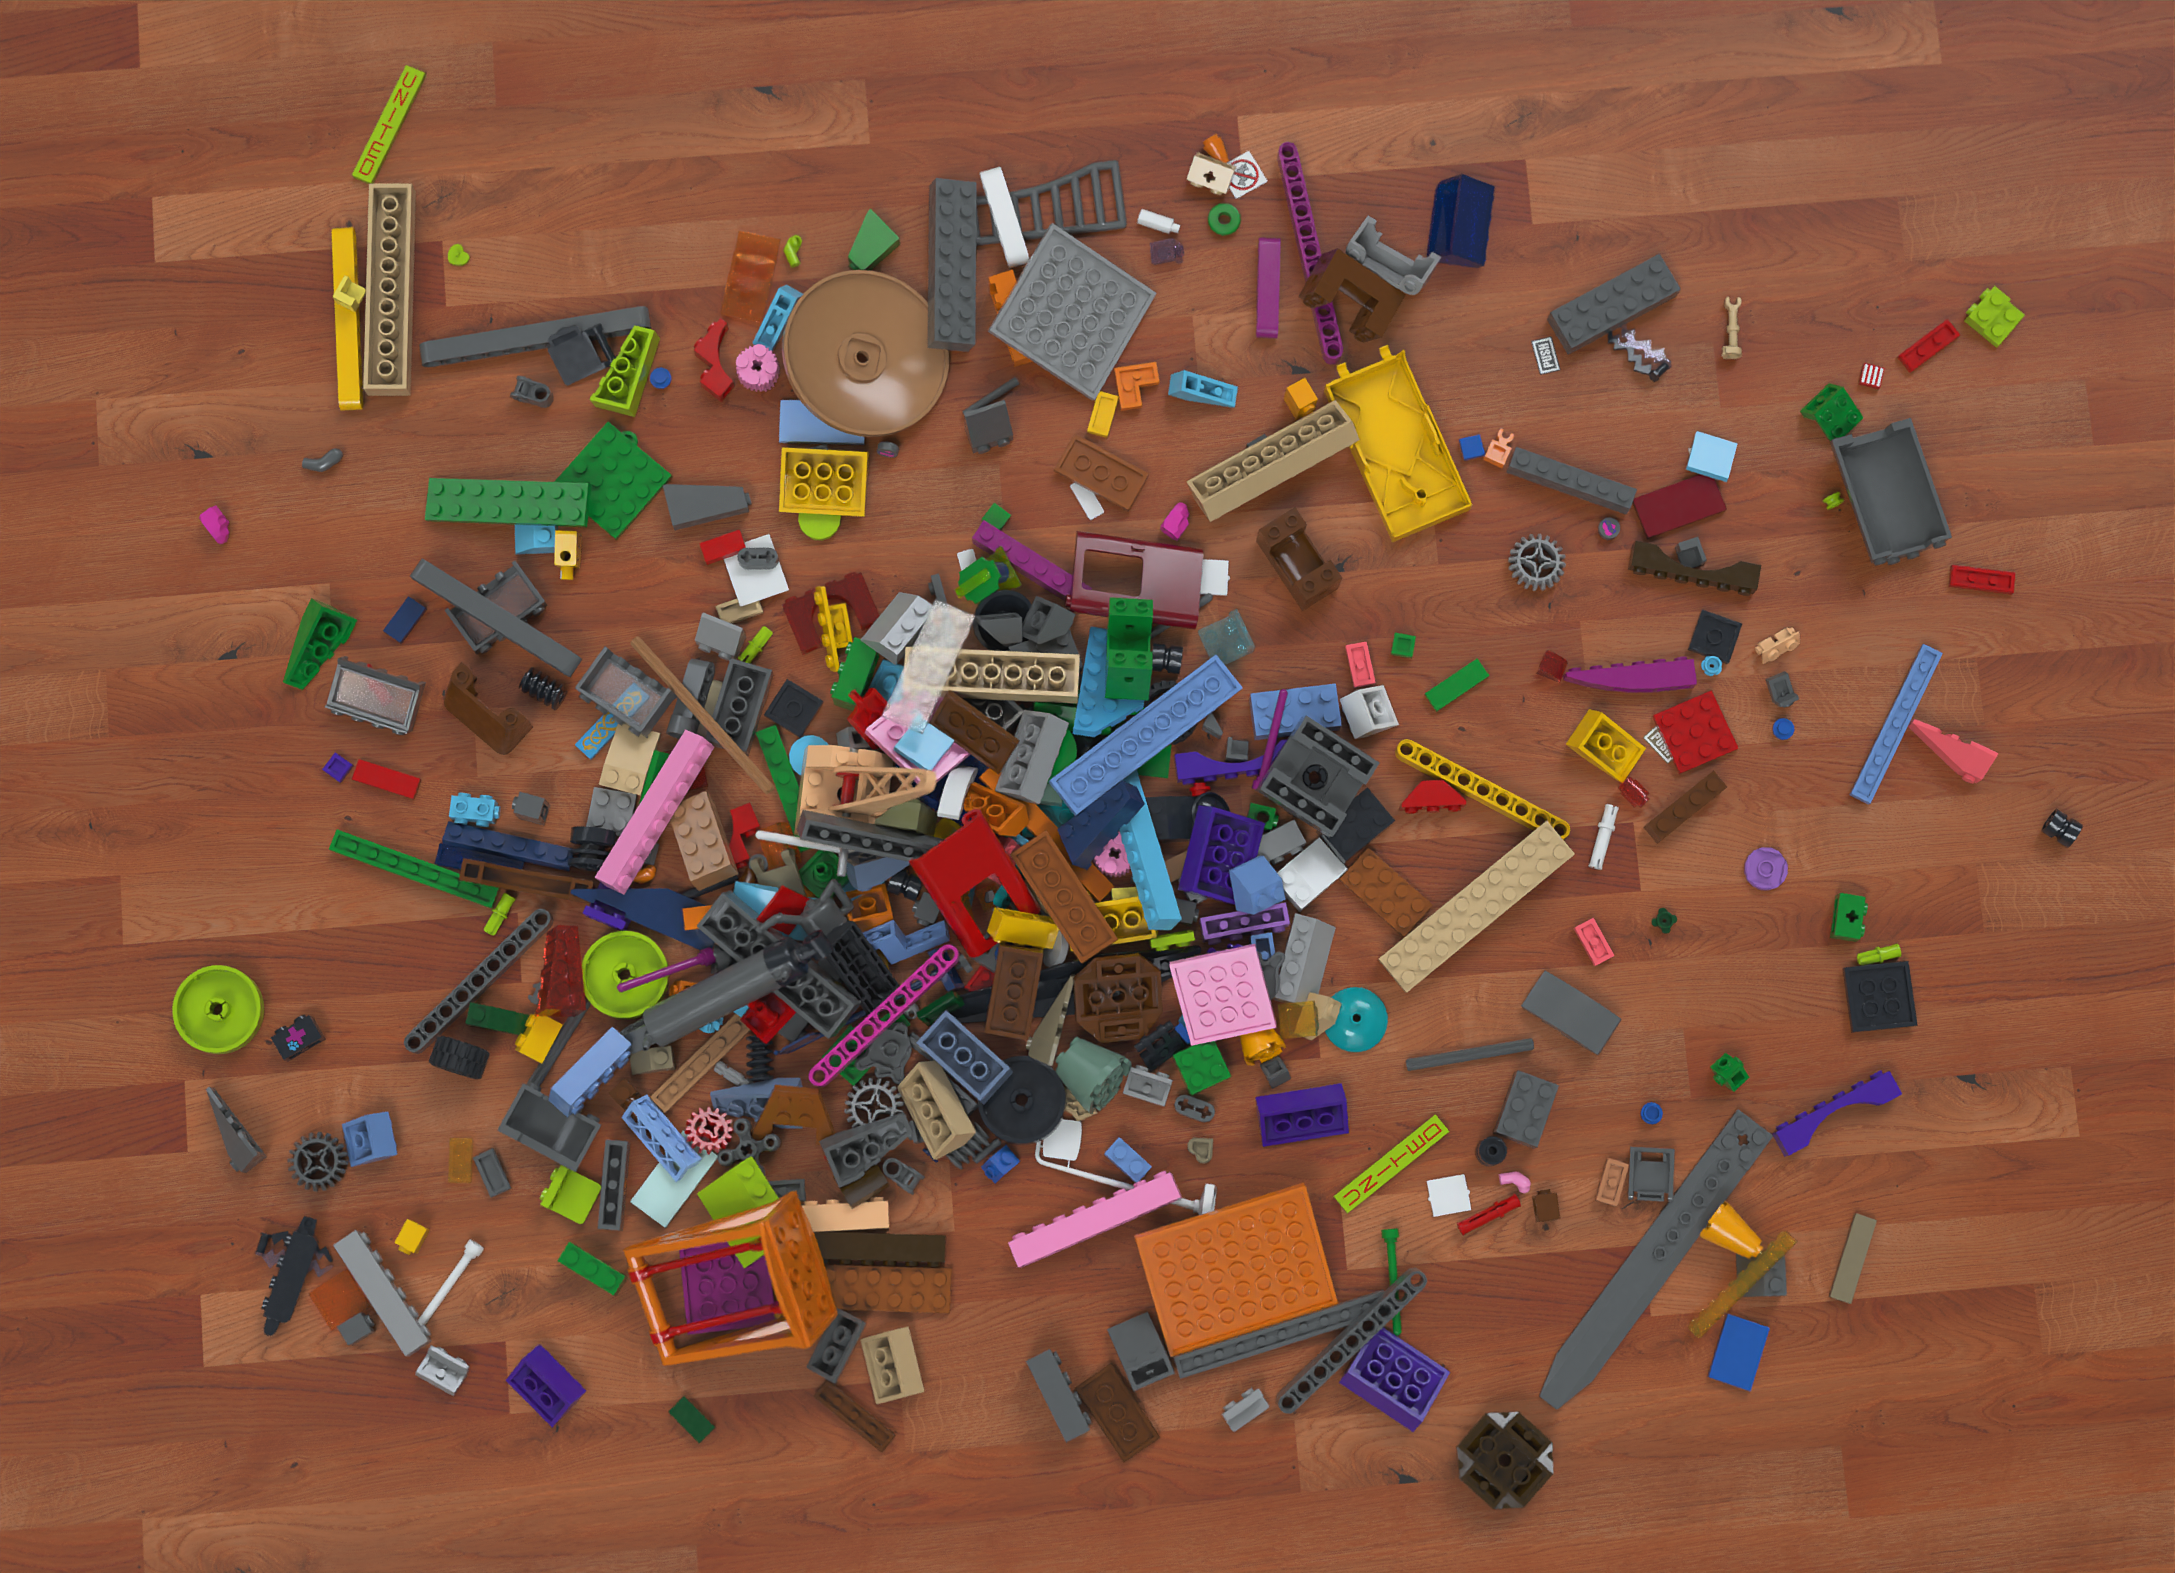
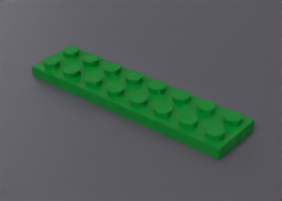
(508, 502)

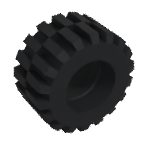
(459, 1057)

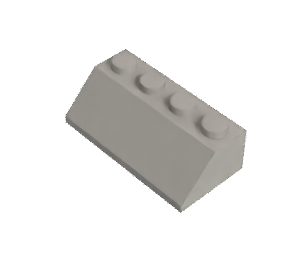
(1034, 757)
(1304, 959)

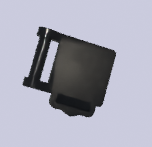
(575, 353)

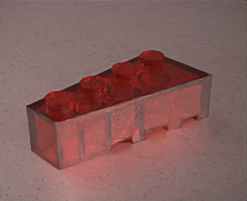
(562, 974)

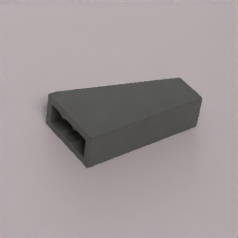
(702, 504)

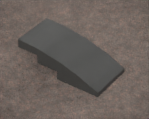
(1571, 1013)

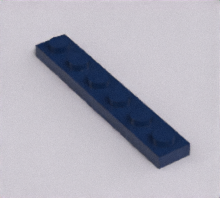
(507, 846)

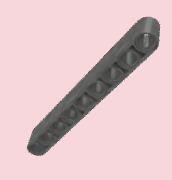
(496, 617)
(467, 984)
(1347, 1351)

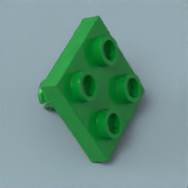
(820, 871)
(850, 1073)

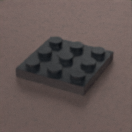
(1879, 996)

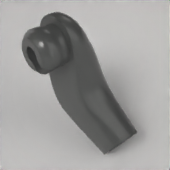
(324, 463)

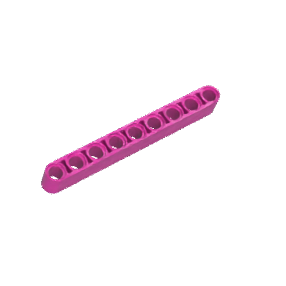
(873, 1019)

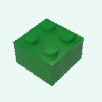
(1201, 1067)

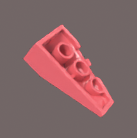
(1965, 759)

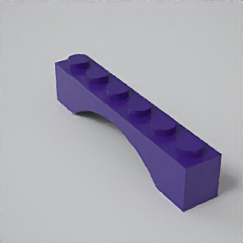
(1194, 766)
(1797, 1135)

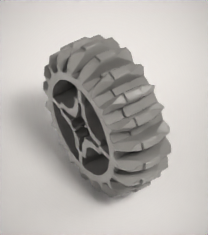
(1545, 562)
(877, 1089)

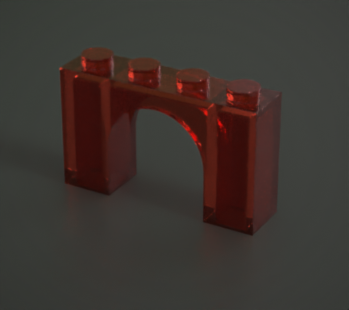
(850, 590)

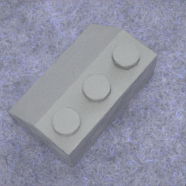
(898, 626)

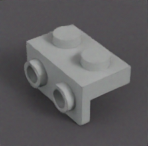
(1147, 1085)
(443, 1370)
(1244, 1410)

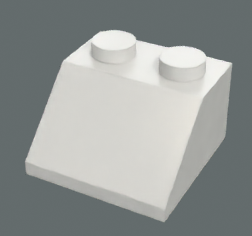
(1368, 711)

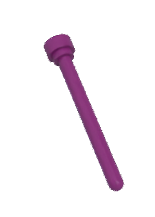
(1272, 737)
(705, 958)

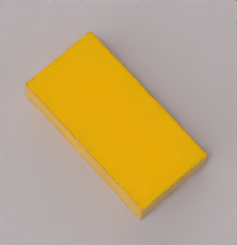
(1102, 414)

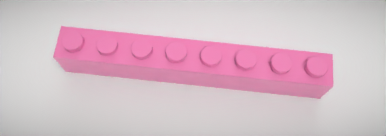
(654, 812)
(1094, 1220)

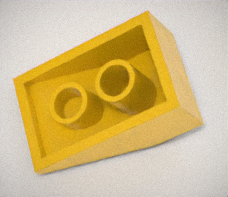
(1605, 745)

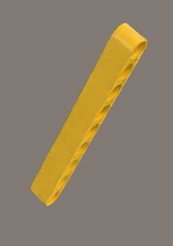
(347, 323)
(1474, 781)

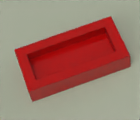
(722, 547)

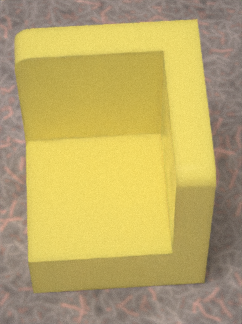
(349, 294)

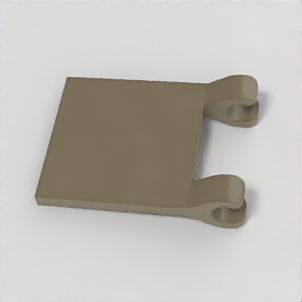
(785, 875)

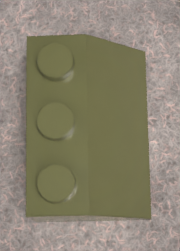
(910, 817)

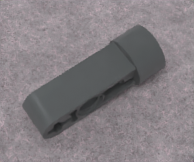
(698, 682)

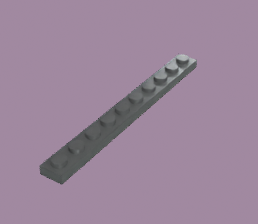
(1274, 1336)

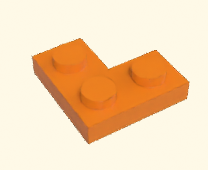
(1130, 379)

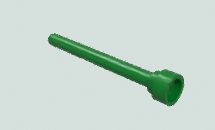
(1390, 1237)

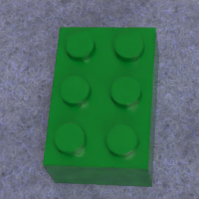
(854, 673)

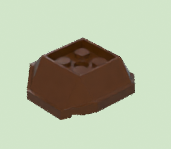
(1122, 1016)

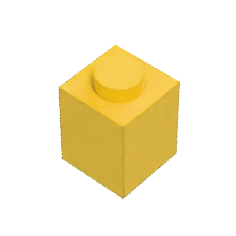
(411, 1237)

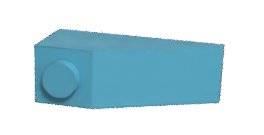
(776, 317)
(1202, 389)

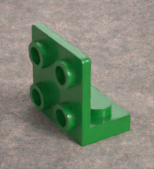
(1833, 411)

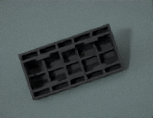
(860, 966)

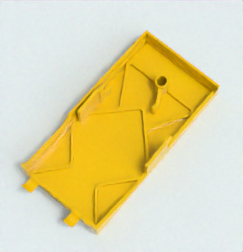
(1399, 446)

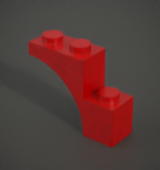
(707, 350)
(744, 824)

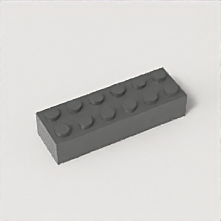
(1613, 304)

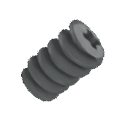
(962, 1153)

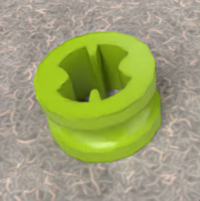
(1833, 500)

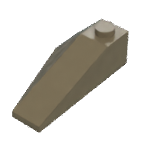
(1047, 1035)

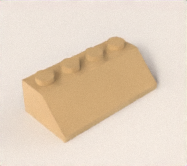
(935, 1109)

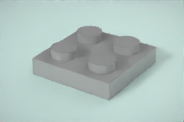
(611, 809)

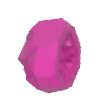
(1176, 522)
(216, 524)

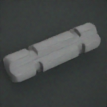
(731, 1074)

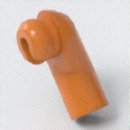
(645, 874)

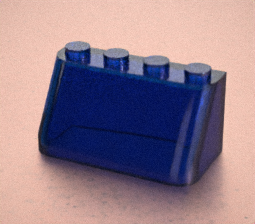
(1461, 221)

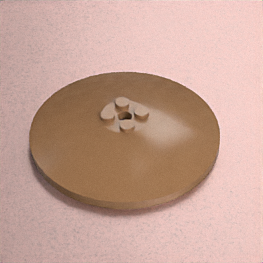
(871, 317)

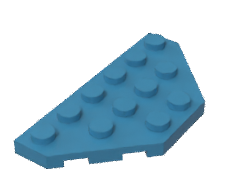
(1093, 709)

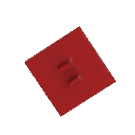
(785, 902)

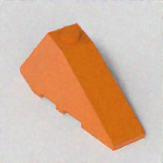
(1003, 813)

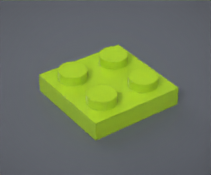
(1179, 938)

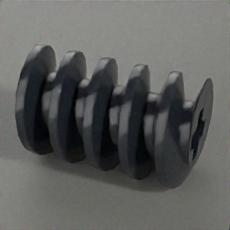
(542, 689)
(759, 1059)

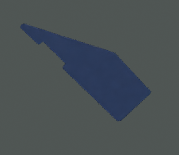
(653, 908)

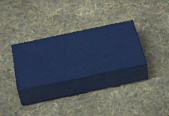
(404, 620)

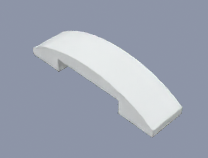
(955, 791)

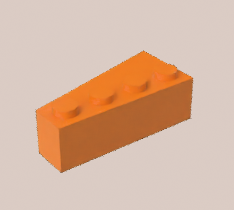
(999, 288)

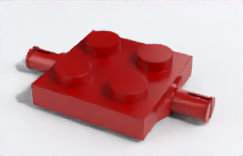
(866, 712)

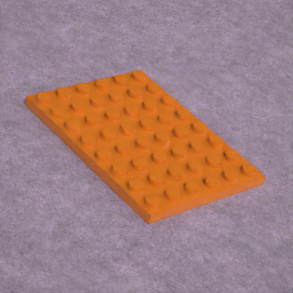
(1236, 1269)

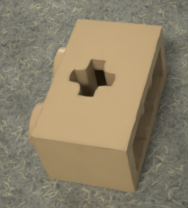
(1222, 171)

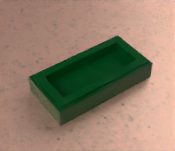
(948, 1002)
(691, 1419)

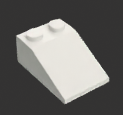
(1310, 874)

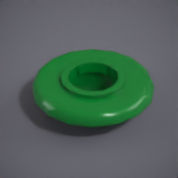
(1228, 210)

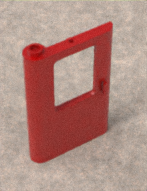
(960, 865)

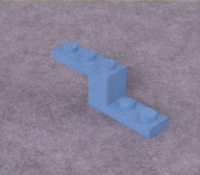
(898, 947)

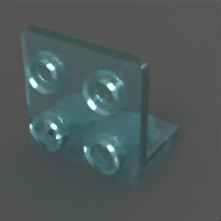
(1227, 638)

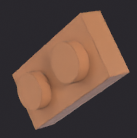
(1612, 1182)

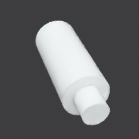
(1157, 222)

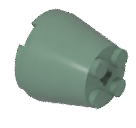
(1091, 1073)

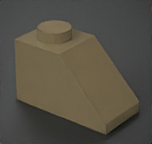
(653, 1060)

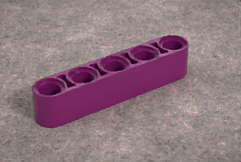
(1268, 288)

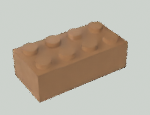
(703, 841)

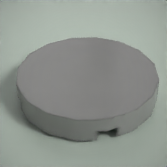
(1057, 955)

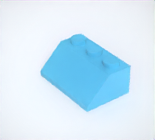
(534, 539)

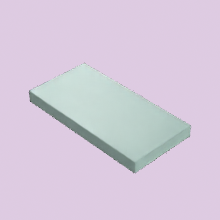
(662, 1196)

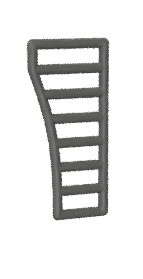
(1054, 186)

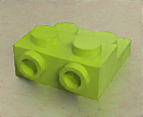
(1993, 316)

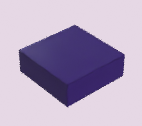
(337, 767)

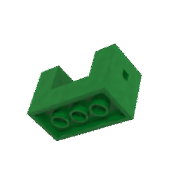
(1128, 649)

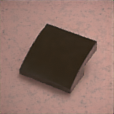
(865, 1187)

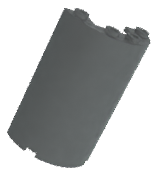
(1891, 493)

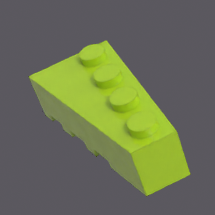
(627, 376)

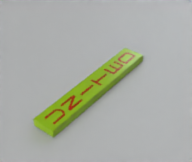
(389, 125)
(1391, 1164)

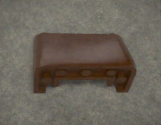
(499, 732)

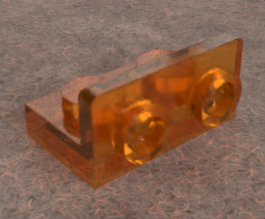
(773, 850)

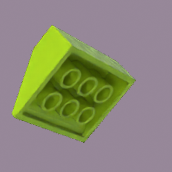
(739, 1191)

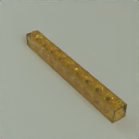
(1744, 1282)

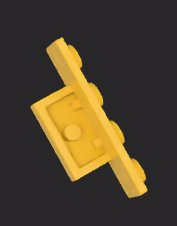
(835, 627)

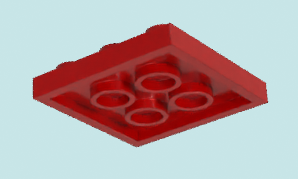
(1695, 732)

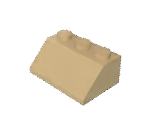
(892, 1365)

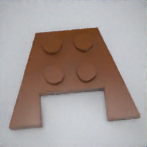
(794, 1108)

